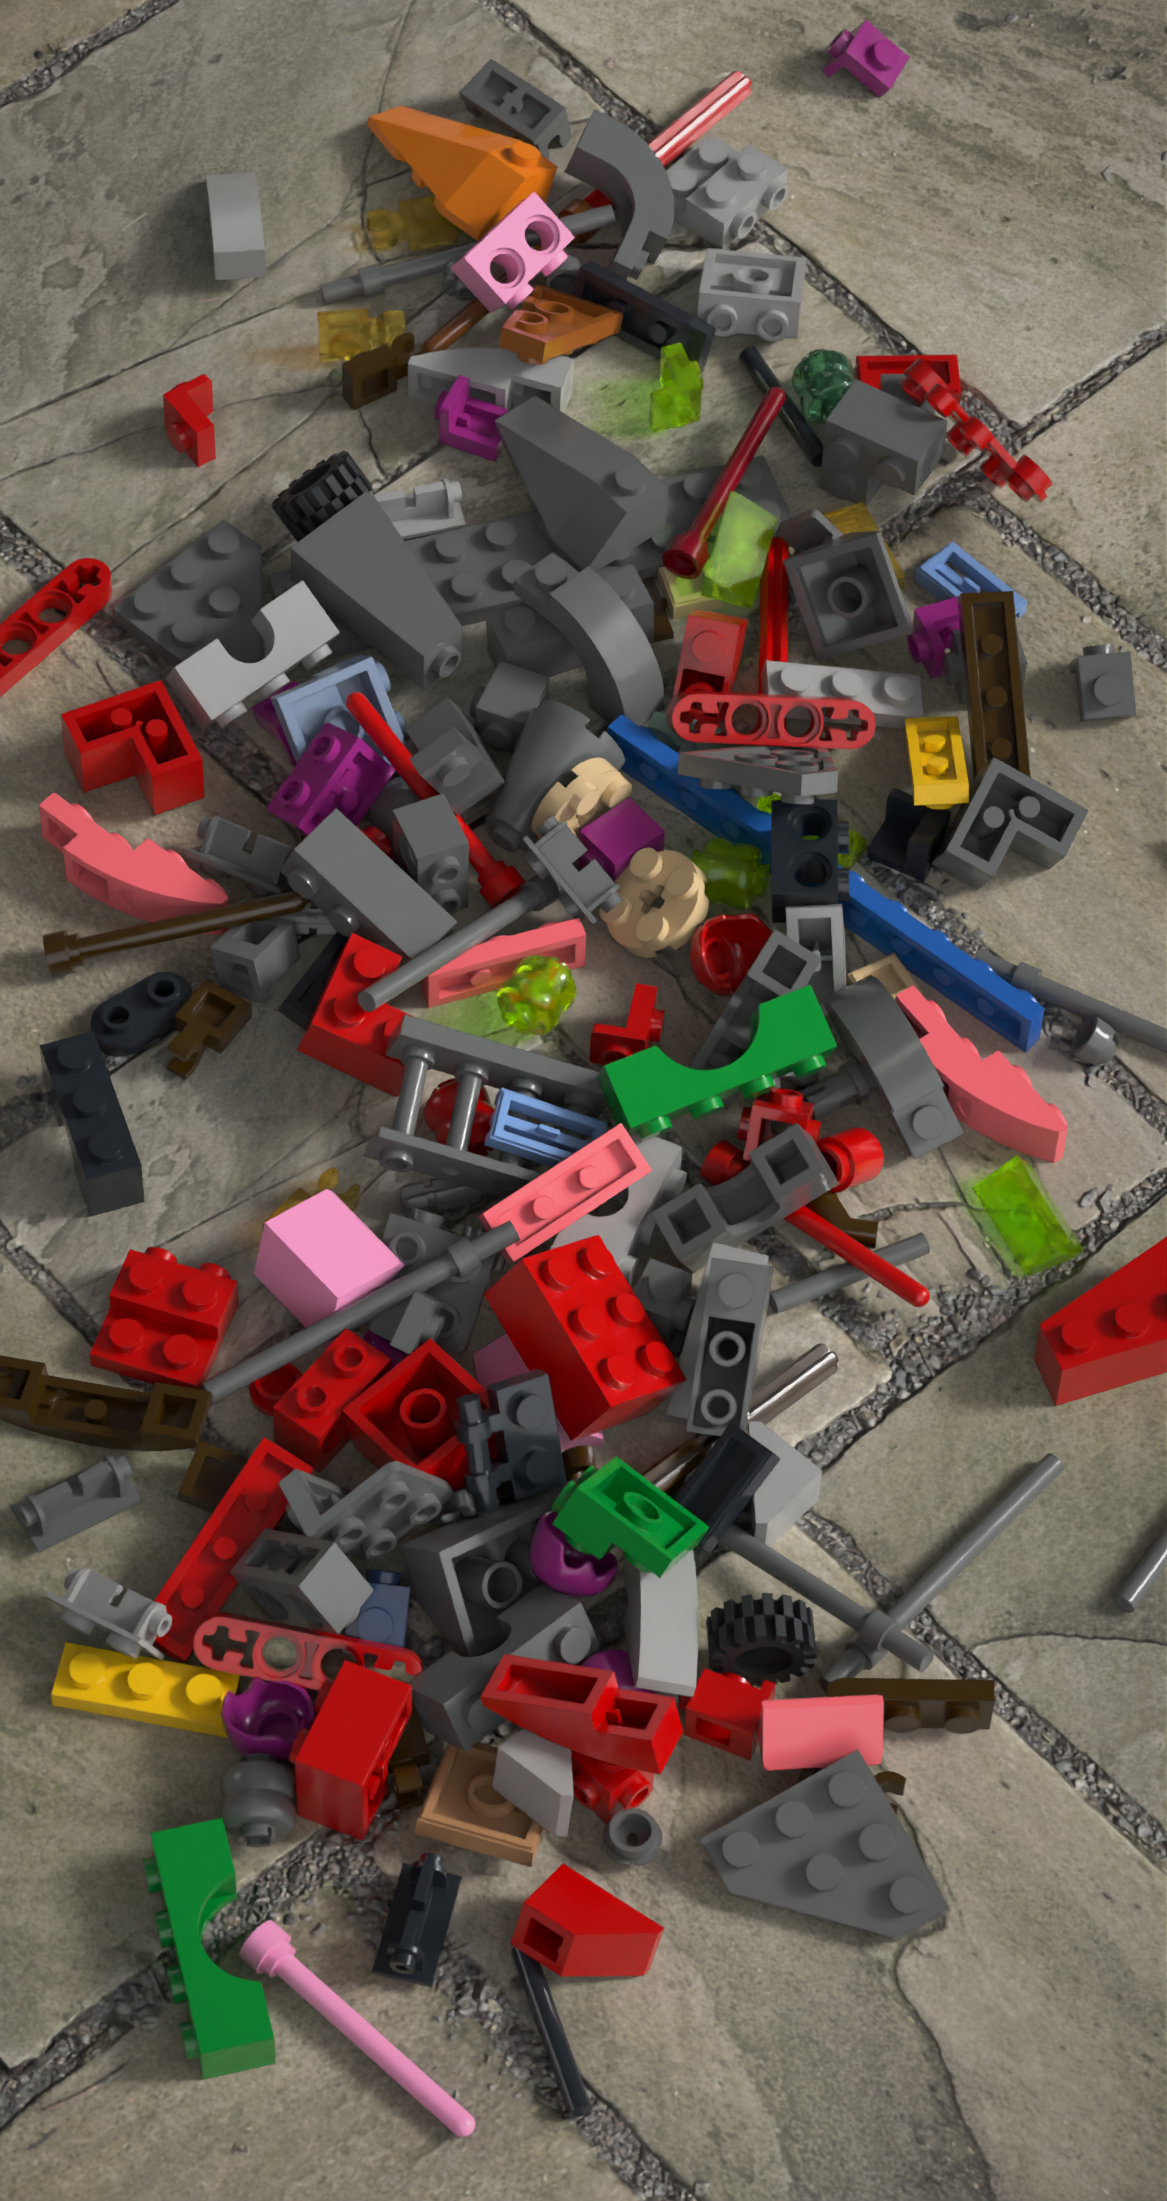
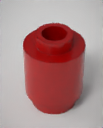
(852, 1156)

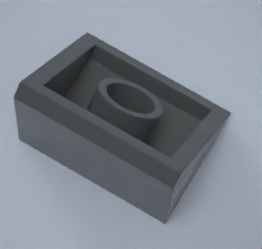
(848, 594)

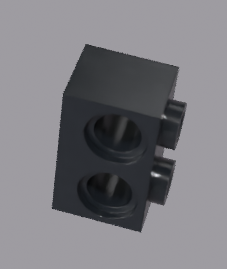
(802, 860)

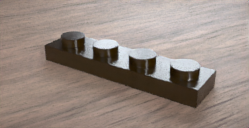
(993, 680)

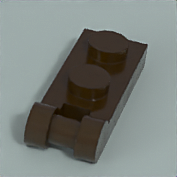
(925, 1703)

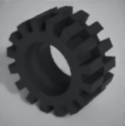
(320, 494)
(762, 1638)

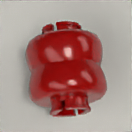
(439, 1111)

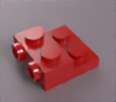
(165, 1319)

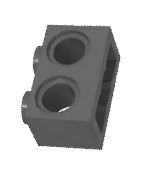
(433, 850)
(302, 1581)

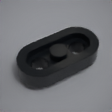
(145, 1014)

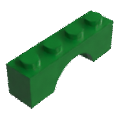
(653, 1089)
(226, 2014)

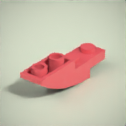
(140, 882)
(987, 1092)

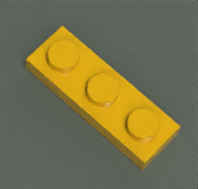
(936, 761)
(143, 1689)

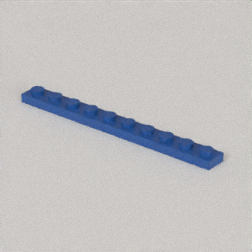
(867, 913)

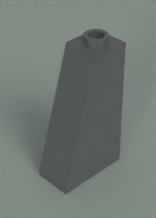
(379, 590)

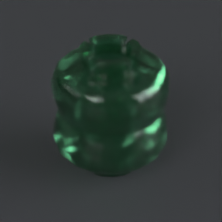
(822, 382)

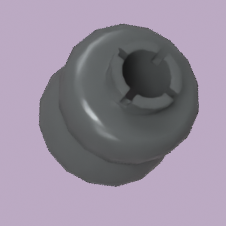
(258, 1800)

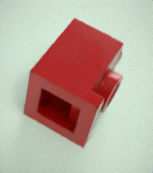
(725, 1712)

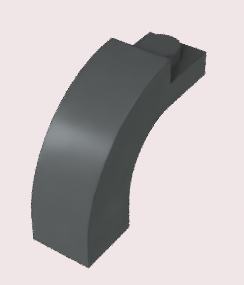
(634, 181)
(603, 633)
(453, 756)
(896, 1062)

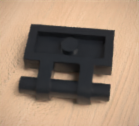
(525, 1439)

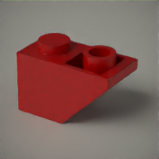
(709, 658)
(584, 1929)

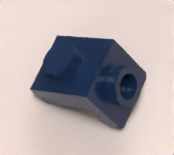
(385, 1612)

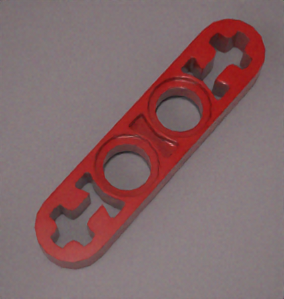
(45, 636)
(770, 725)
(310, 1648)

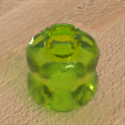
(732, 872)
(536, 995)

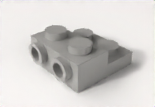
(725, 190)
(752, 293)

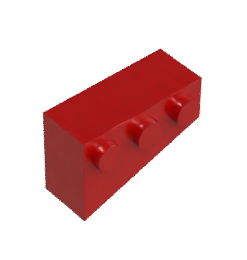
(1109, 1332)

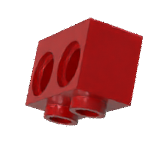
(310, 1413)

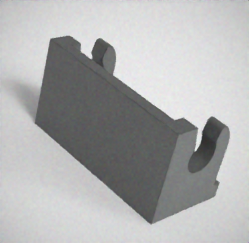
(517, 106)

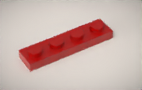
(203, 1576)

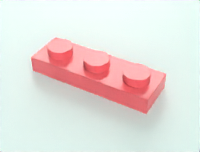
(493, 962)
(568, 1191)

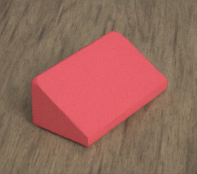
(820, 1731)

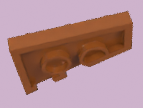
(556, 325)

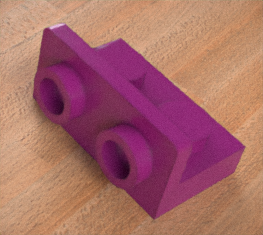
(330, 775)

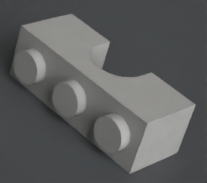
(217, 685)
(634, 1224)

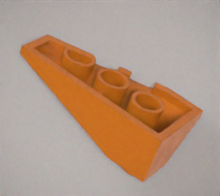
(467, 168)

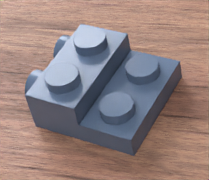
(322, 701)

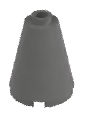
(545, 754)

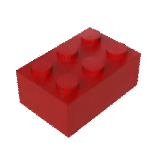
(588, 1332)

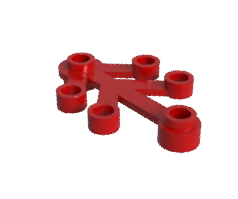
(1021, 476)

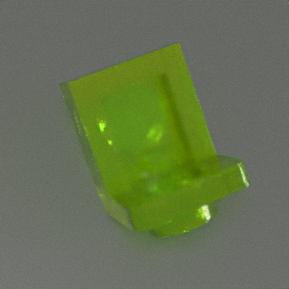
(681, 393)

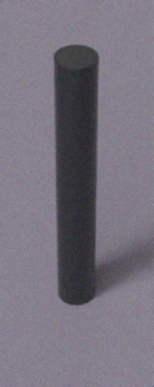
(789, 413)
(552, 2034)

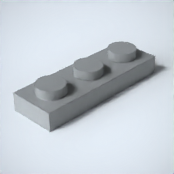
(887, 694)

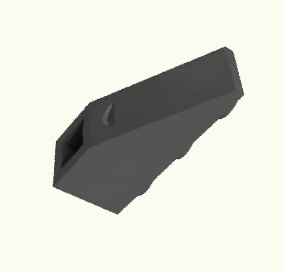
(729, 1345)

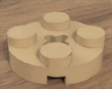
(585, 798)
(644, 880)

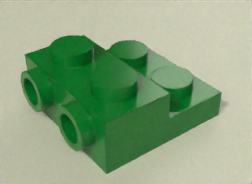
(626, 1511)

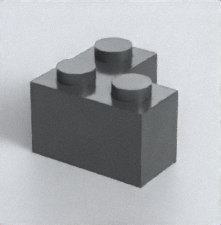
(878, 441)
(1005, 813)

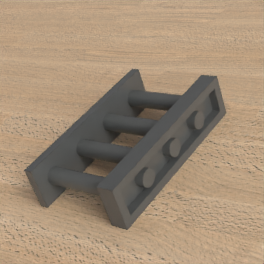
(474, 1064)

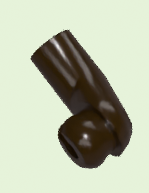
(832, 1210)

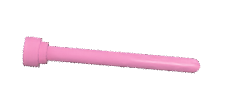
(271, 1953)

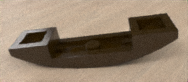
(99, 1413)

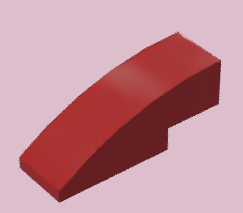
(585, 1711)

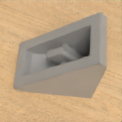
(821, 932)
(786, 1491)
(536, 1779)

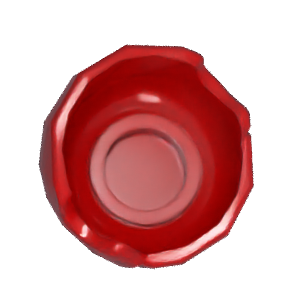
(726, 949)

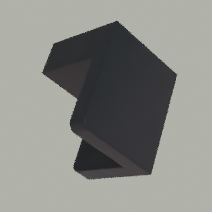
(909, 836)

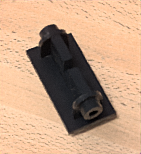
(417, 1922)

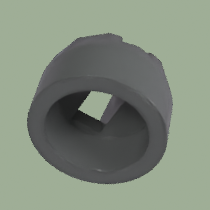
(564, 276)
(1095, 1041)

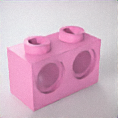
(508, 247)

